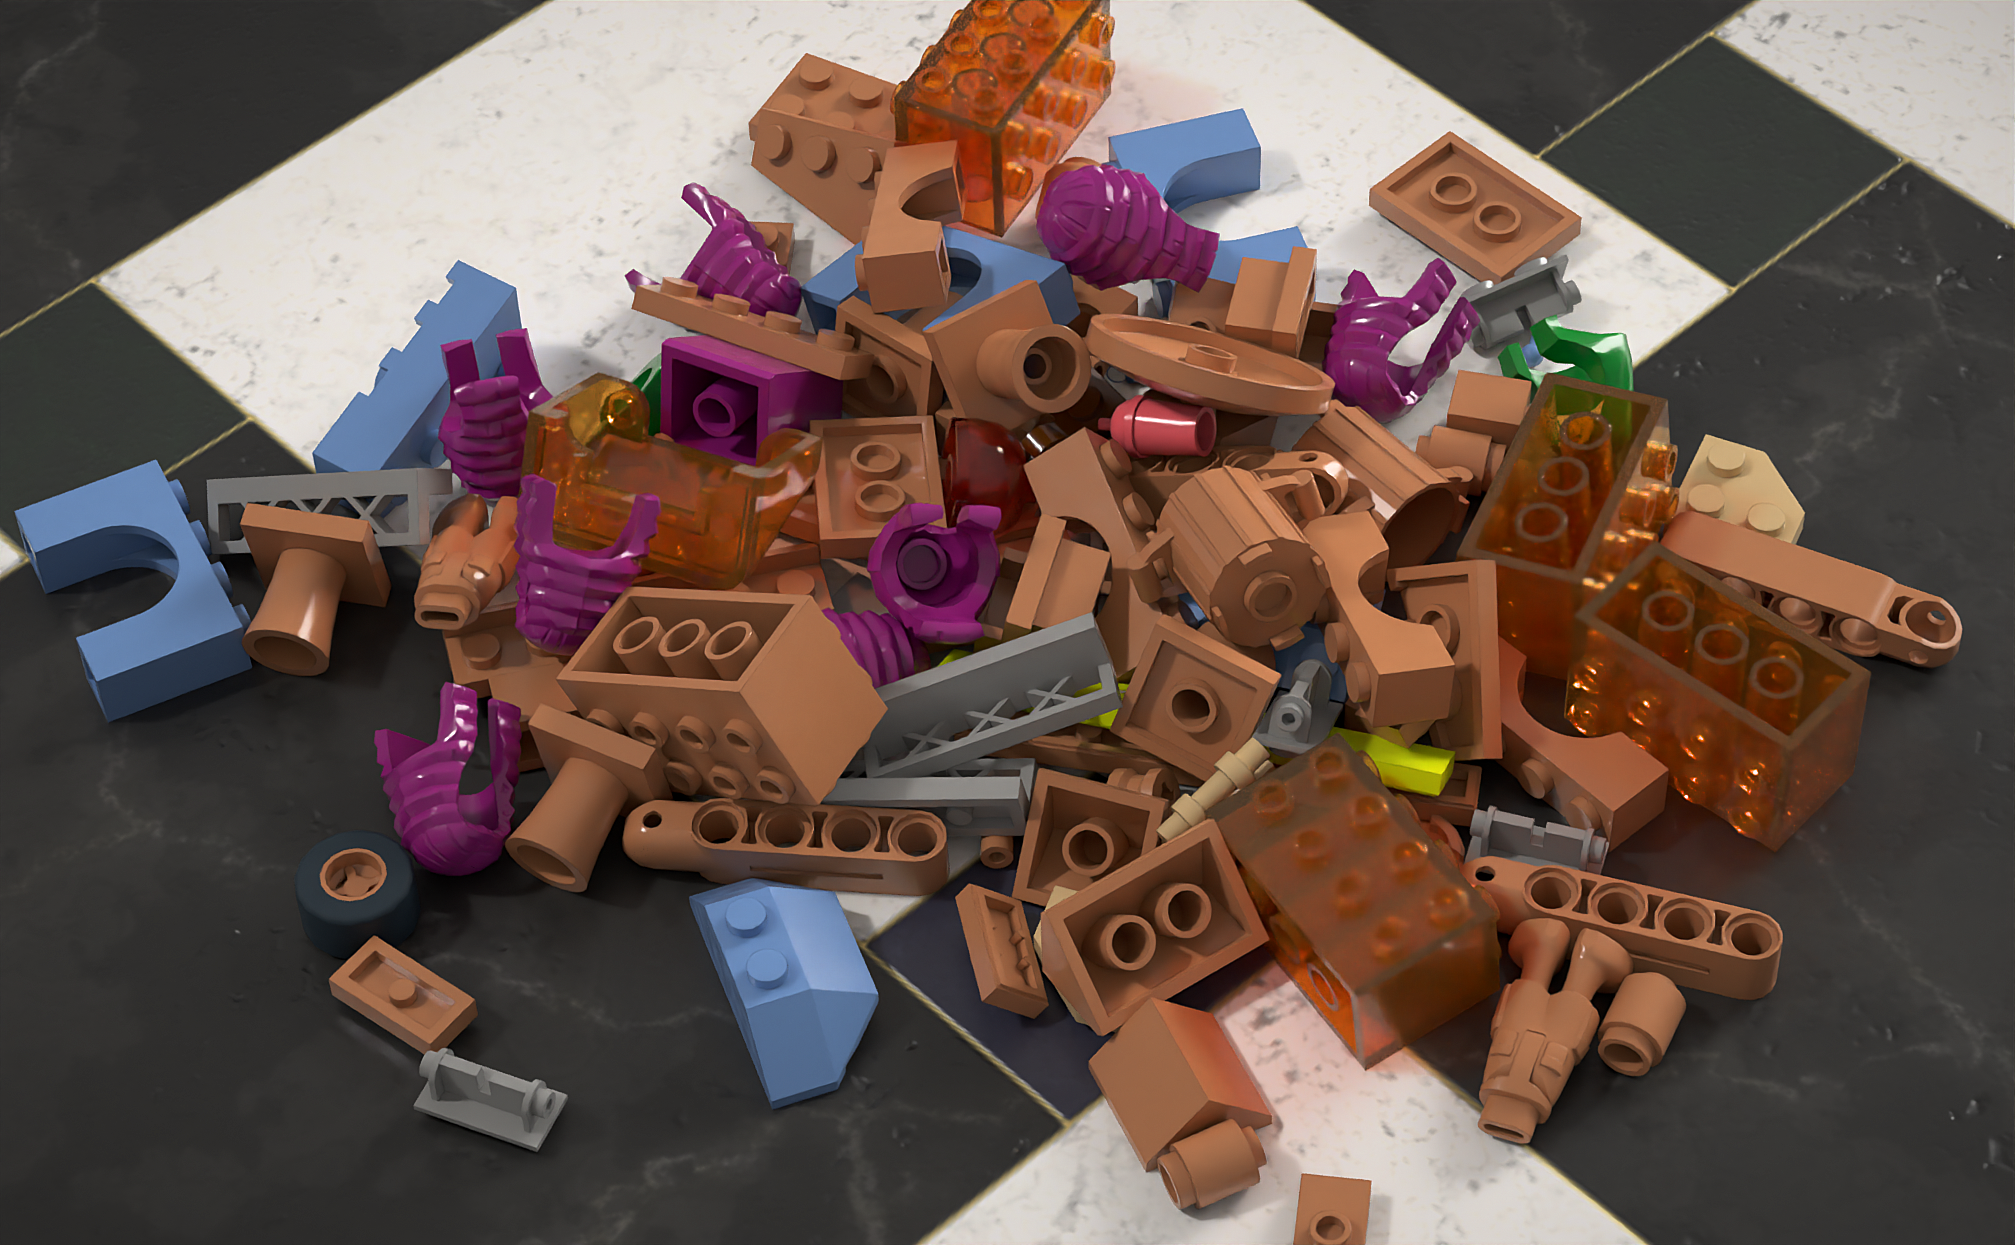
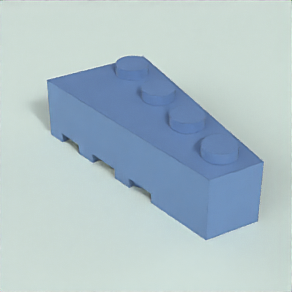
(412, 391)

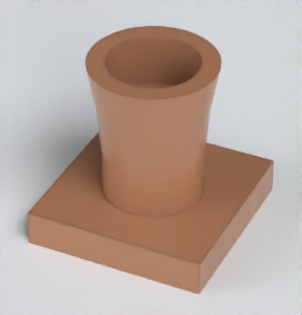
(1009, 358)
(902, 371)
(307, 568)
(1195, 696)
(593, 782)

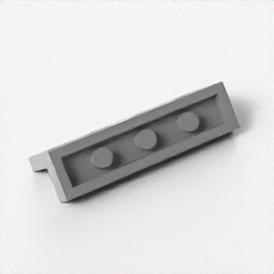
(330, 488)
(985, 693)
(969, 798)

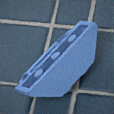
(789, 981)

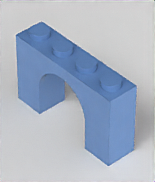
(1202, 163)
(977, 270)
(140, 522)

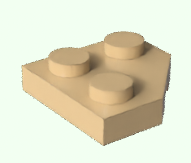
(1741, 489)

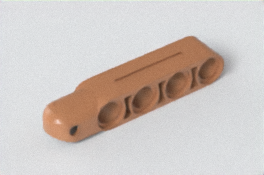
(1161, 475)
(1821, 594)
(817, 860)
(1663, 931)

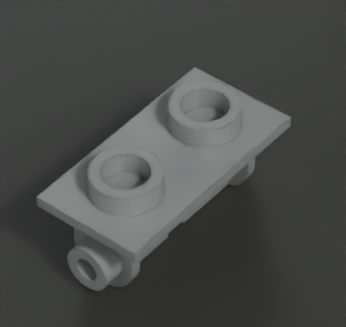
(1535, 288)
(1303, 715)
(1519, 840)
(488, 1099)

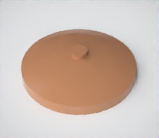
(1208, 367)

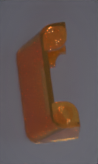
(714, 509)

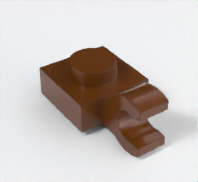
(1096, 403)

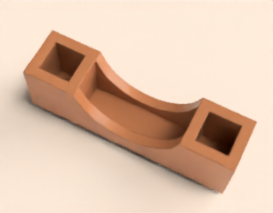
(905, 244)
(1091, 490)
(1389, 664)
(1589, 781)

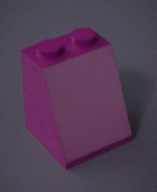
(735, 397)

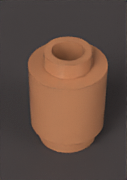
(1466, 449)
(1640, 1023)
(1212, 1165)

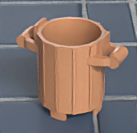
(1399, 489)
(1239, 554)

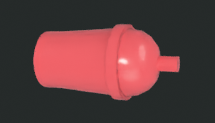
(1161, 428)

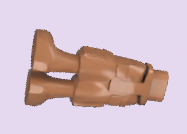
(466, 562)
(1544, 1034)

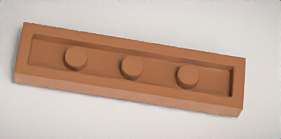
(772, 335)

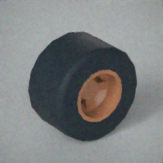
(356, 889)

